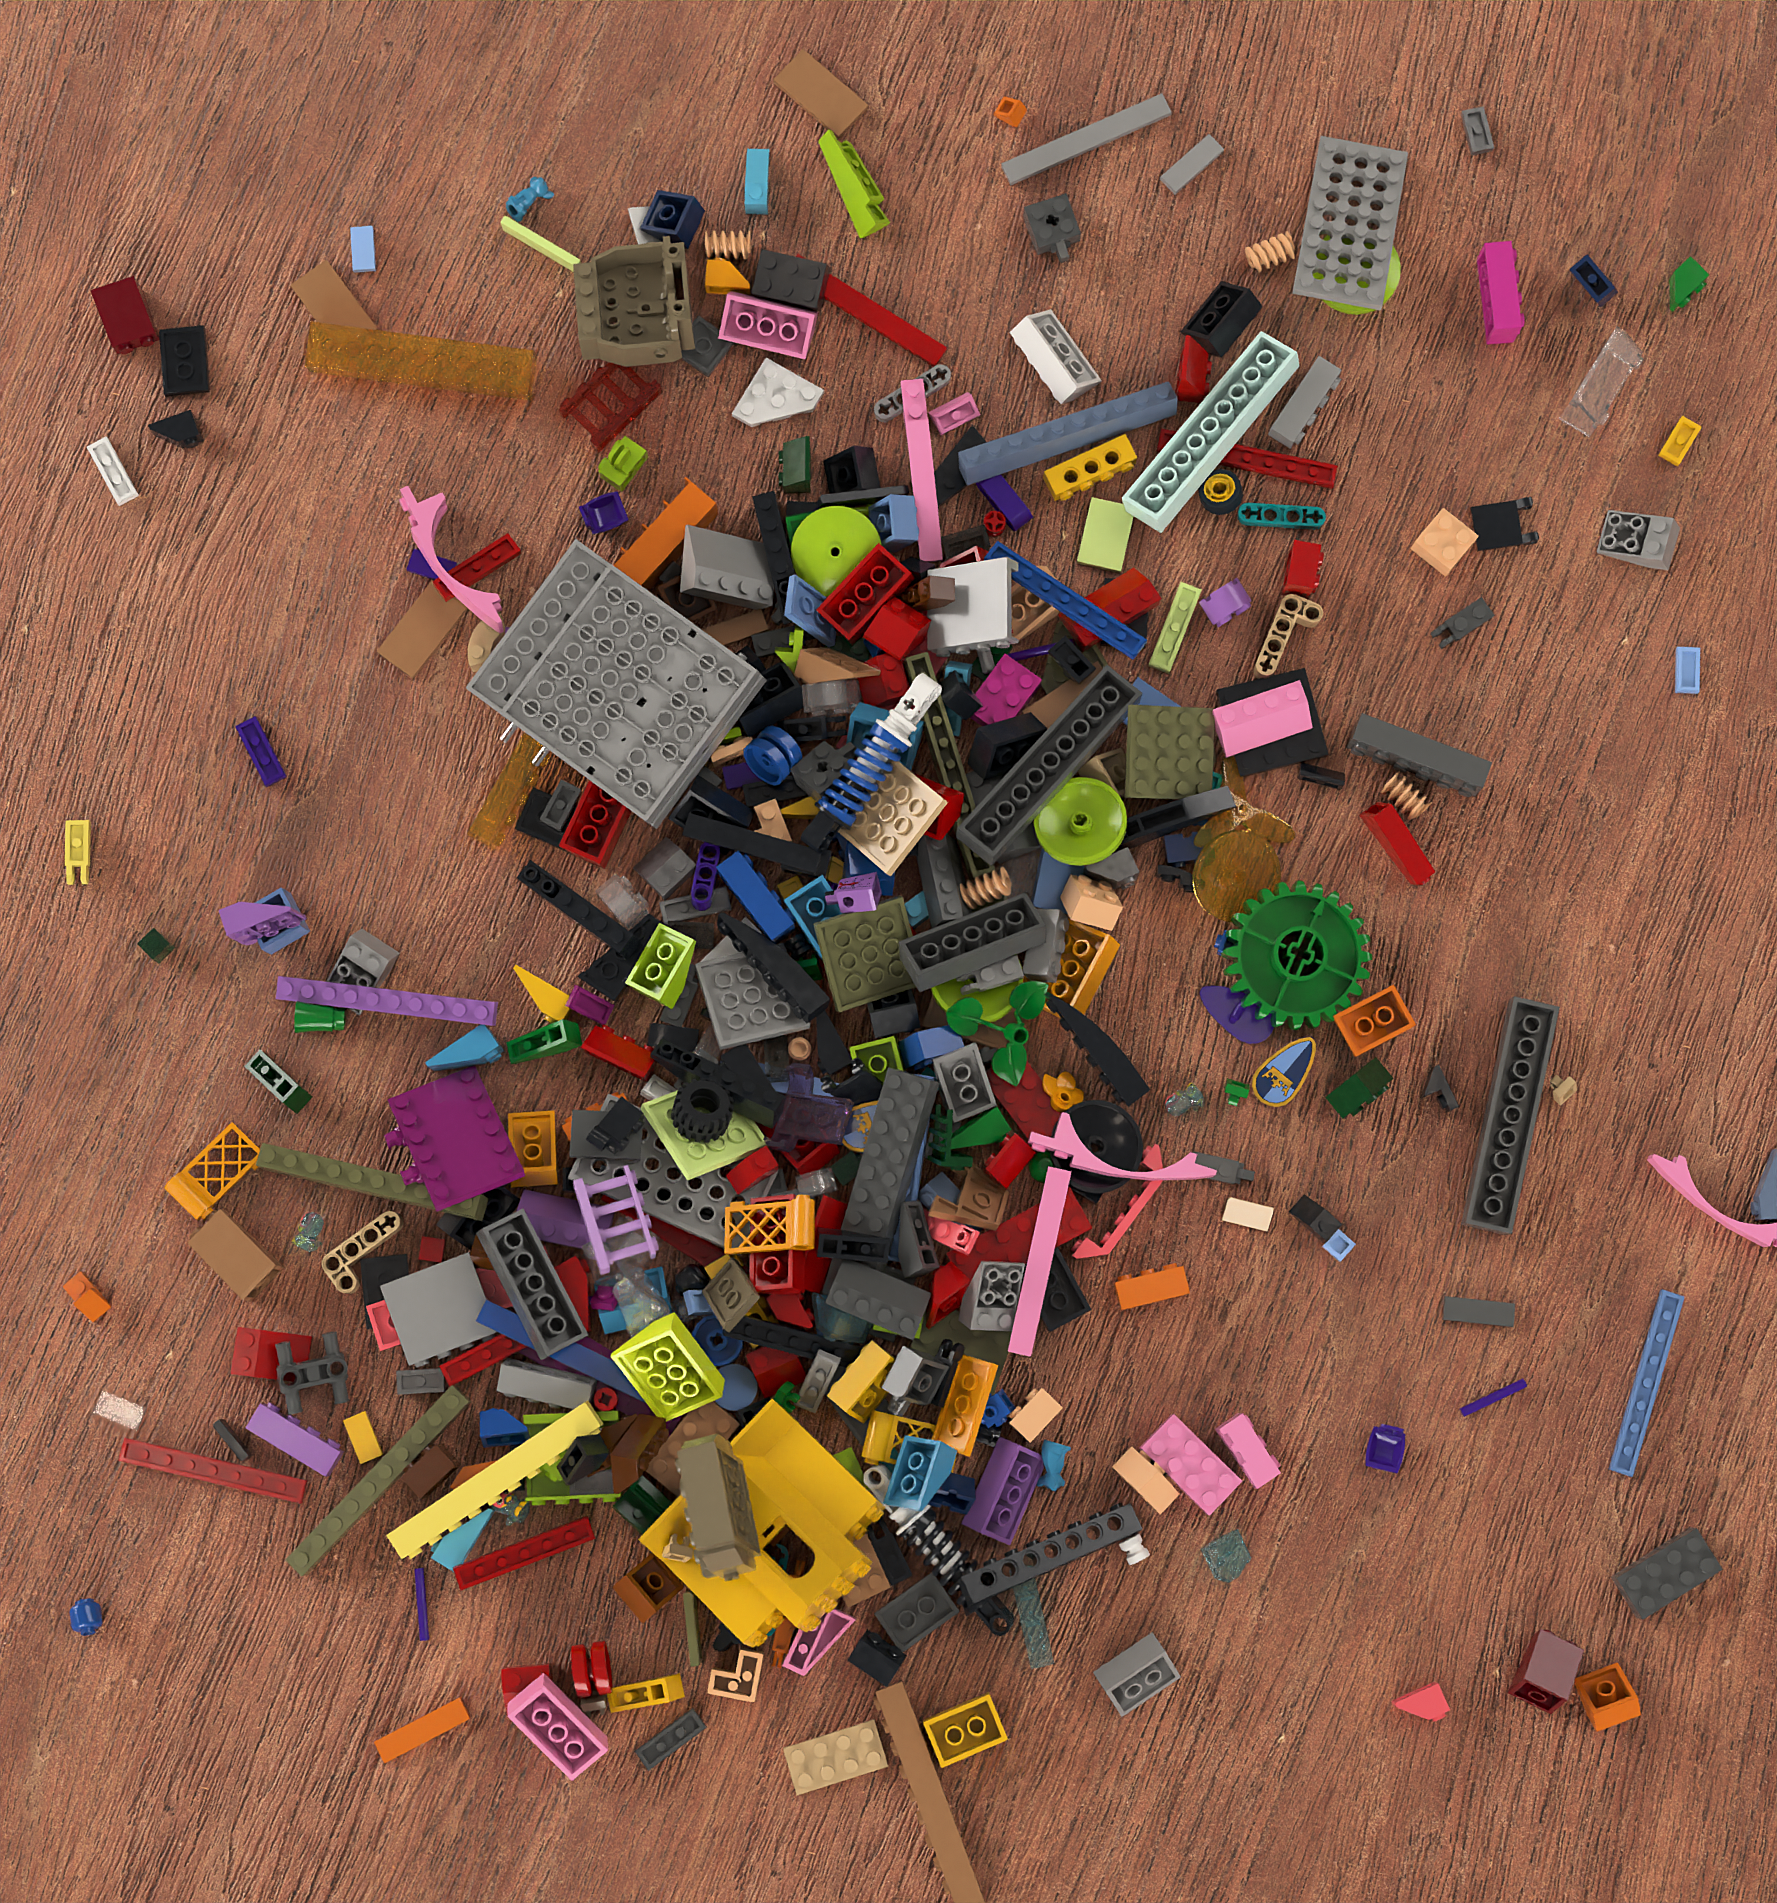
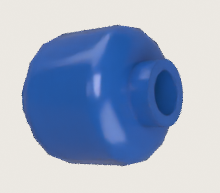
(86, 1616)

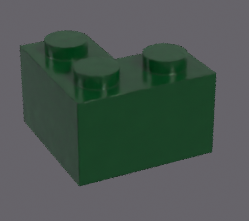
(1361, 1087)

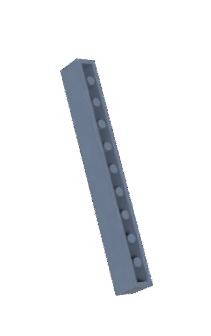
(1067, 433)

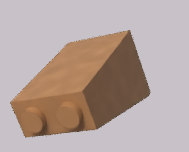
(235, 1255)

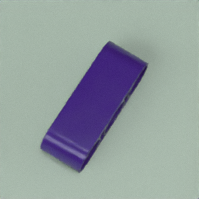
(1006, 501)
(701, 885)

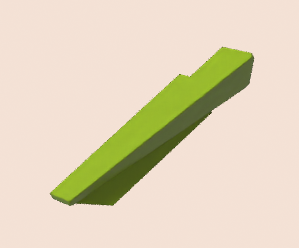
(854, 184)

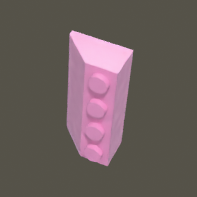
(767, 324)
(1262, 718)

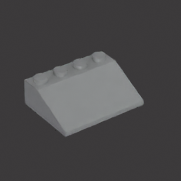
(726, 569)

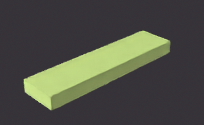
(539, 243)
(1174, 627)

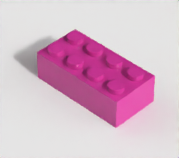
(1499, 292)

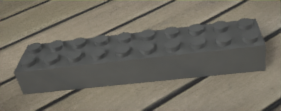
(1048, 765)
(1510, 1116)
(888, 1160)

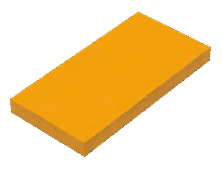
(965, 1404)

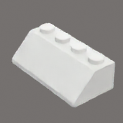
(1055, 356)

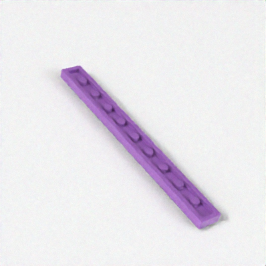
(387, 1000)

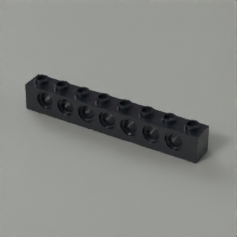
(976, 1592)

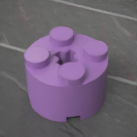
(1225, 602)

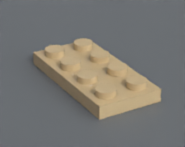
(835, 1757)

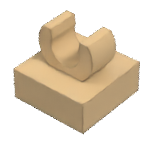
(1563, 1089)
(678, 1552)

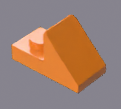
(86, 1296)

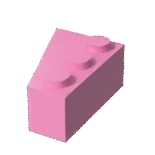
(1248, 1450)
(811, 1646)

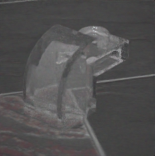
(817, 1183)

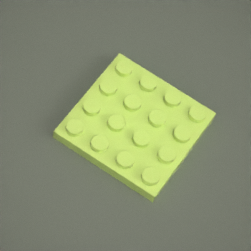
(698, 1158)

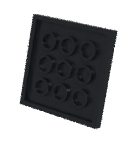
(1286, 751)

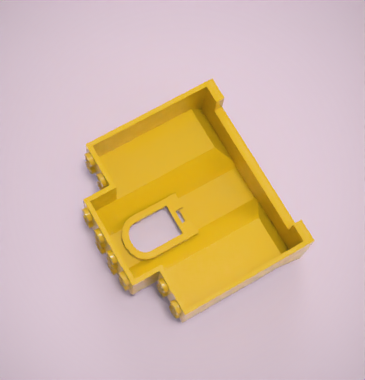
(789, 1484)

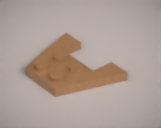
(978, 1202)

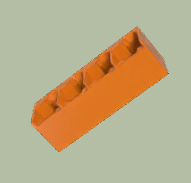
(665, 536)

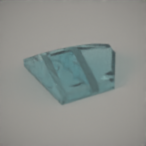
(1226, 1556)

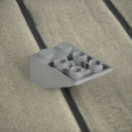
(1639, 538)
(363, 962)
(992, 1296)

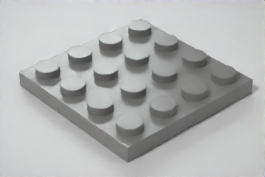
(742, 1003)

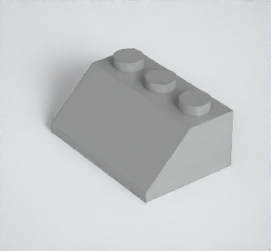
(1137, 1674)

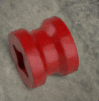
(994, 518)
(610, 1399)

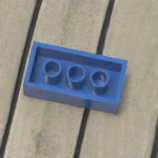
(756, 899)

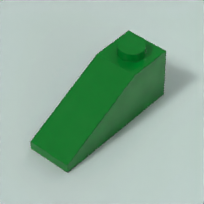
(545, 1042)
(982, 1129)

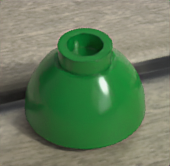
(1039, 1165)

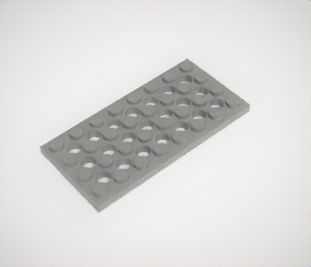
(1385, 219)
(679, 1189)

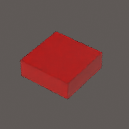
(432, 1249)

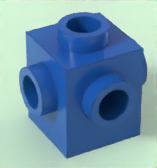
(997, 1409)

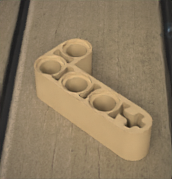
(1279, 637)
(365, 1247)

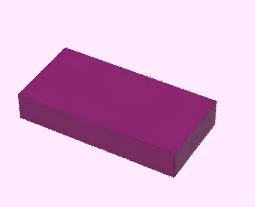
(589, 1005)

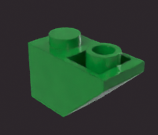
(1685, 281)

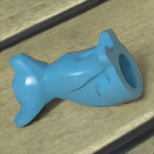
(519, 204)
(1053, 1460)

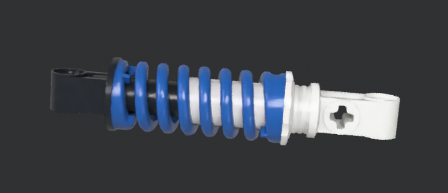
(887, 739)

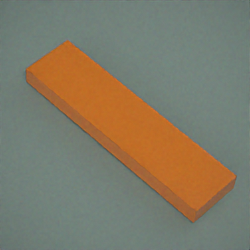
(422, 1730)

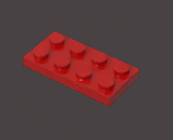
(1026, 1102)

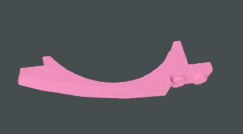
(921, 469)
(424, 521)
(1067, 1143)
(1679, 1177)

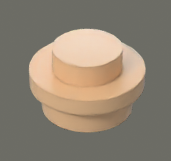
(799, 1049)

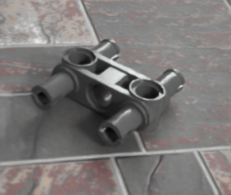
(312, 1372)

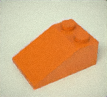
(1374, 1021)

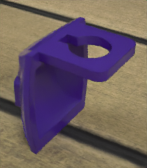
(604, 513)
(1385, 1448)

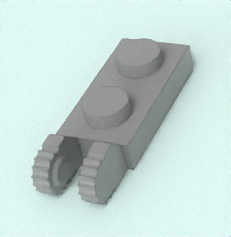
(993, 975)

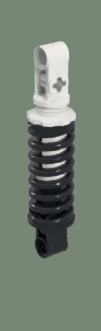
(939, 1551)

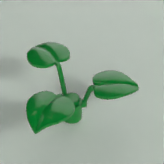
(1011, 1061)

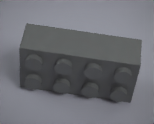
(1666, 1573)

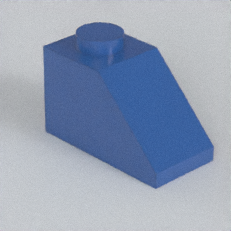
(501, 1429)

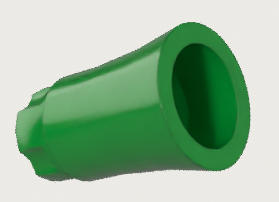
(318, 1018)

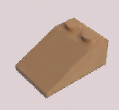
(827, 665)

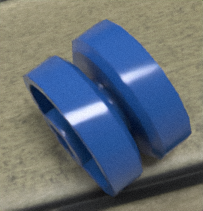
(772, 755)
(719, 1354)

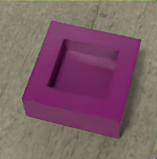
(604, 1299)

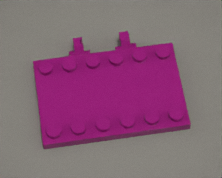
(453, 1139)

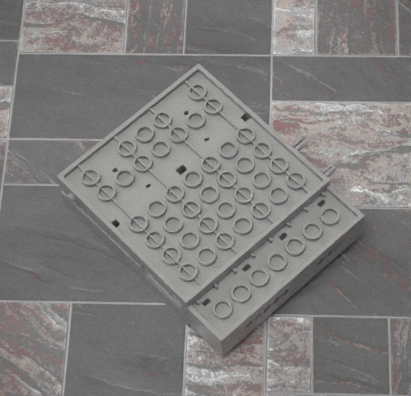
(616, 684)

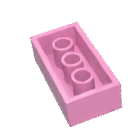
(1190, 1464)
(557, 1726)

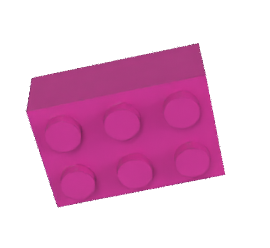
(1005, 692)

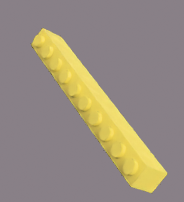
(493, 1480)

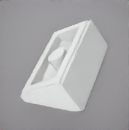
(637, 217)

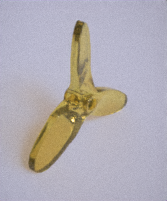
(1252, 818)

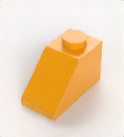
(724, 278)

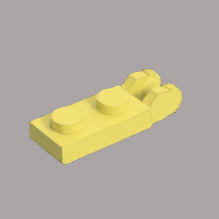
(77, 849)

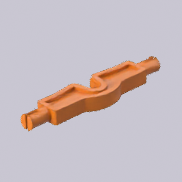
(784, 1632)

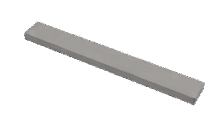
(1086, 139)

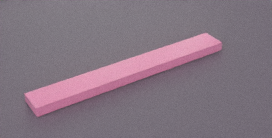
(1039, 1261)

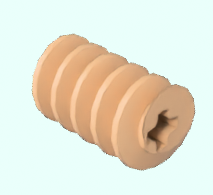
(728, 245)
(1270, 251)
(1405, 796)
(986, 890)

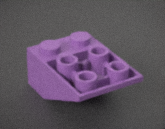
(250, 921)

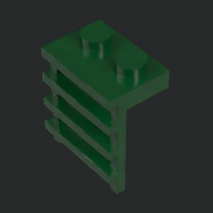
(942, 1153)
(641, 1505)

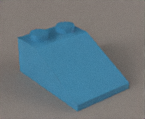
(472, 1049)
(919, 1472)

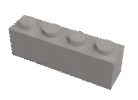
(1304, 403)
(545, 1384)

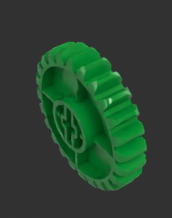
(1324, 928)

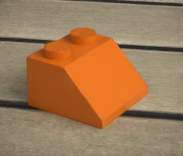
(1607, 1697)

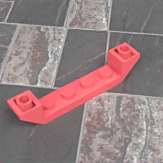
(951, 1234)
(1087, 1248)

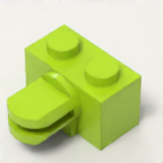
(622, 463)

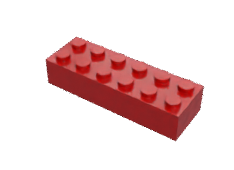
(1014, 1237)

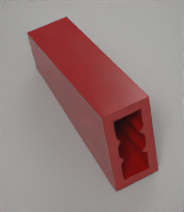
(1398, 842)

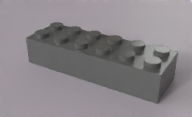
(1418, 755)
(972, 942)
(532, 1284)

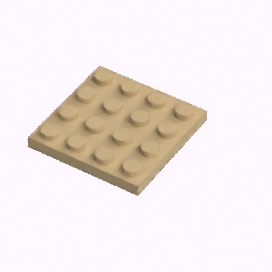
(894, 818)

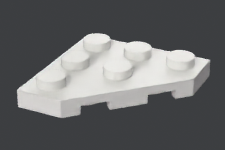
(776, 395)

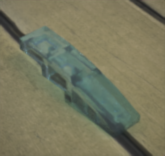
(1033, 1624)

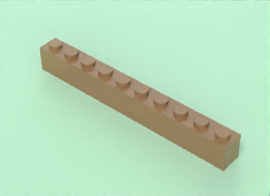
(928, 1793)

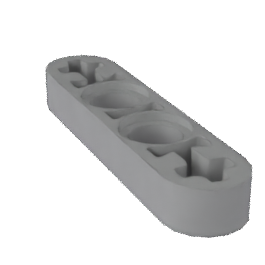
(932, 373)

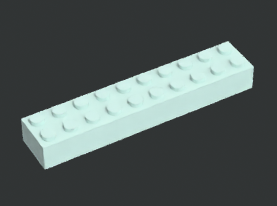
(1211, 431)

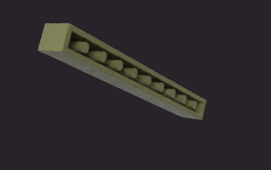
(946, 758)
(359, 1179)
(378, 1481)

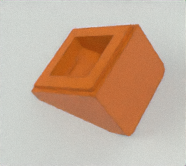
(1010, 111)

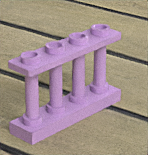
(598, 1236)

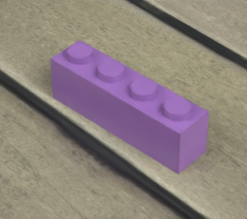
(295, 1439)

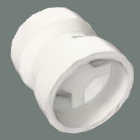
(1134, 1549)

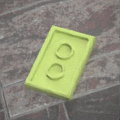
(1105, 535)

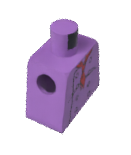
(856, 894)

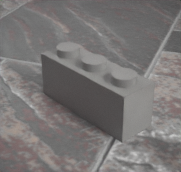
(1043, 961)

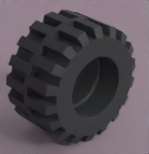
(707, 1096)

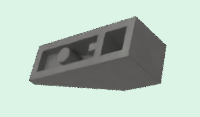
(915, 1242)

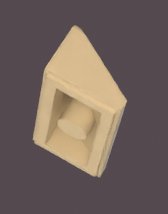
(1247, 1214)

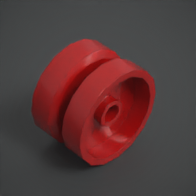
(588, 1669)

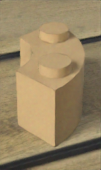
(482, 643)

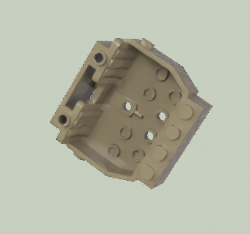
(635, 281)
(718, 1507)

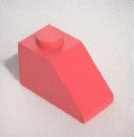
(1424, 1702)

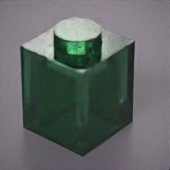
(156, 945)
(846, 1168)

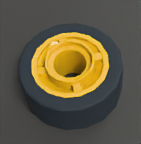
(1228, 500)

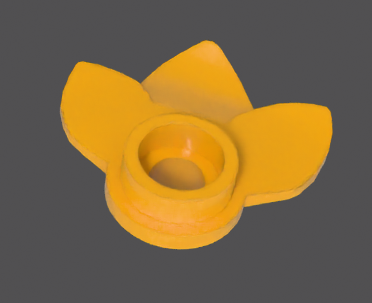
(1062, 1091)

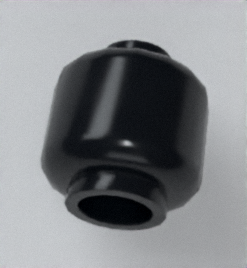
(691, 1278)

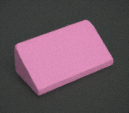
(954, 413)

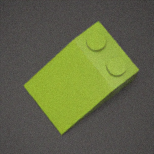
(663, 966)

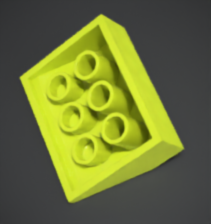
(669, 1368)

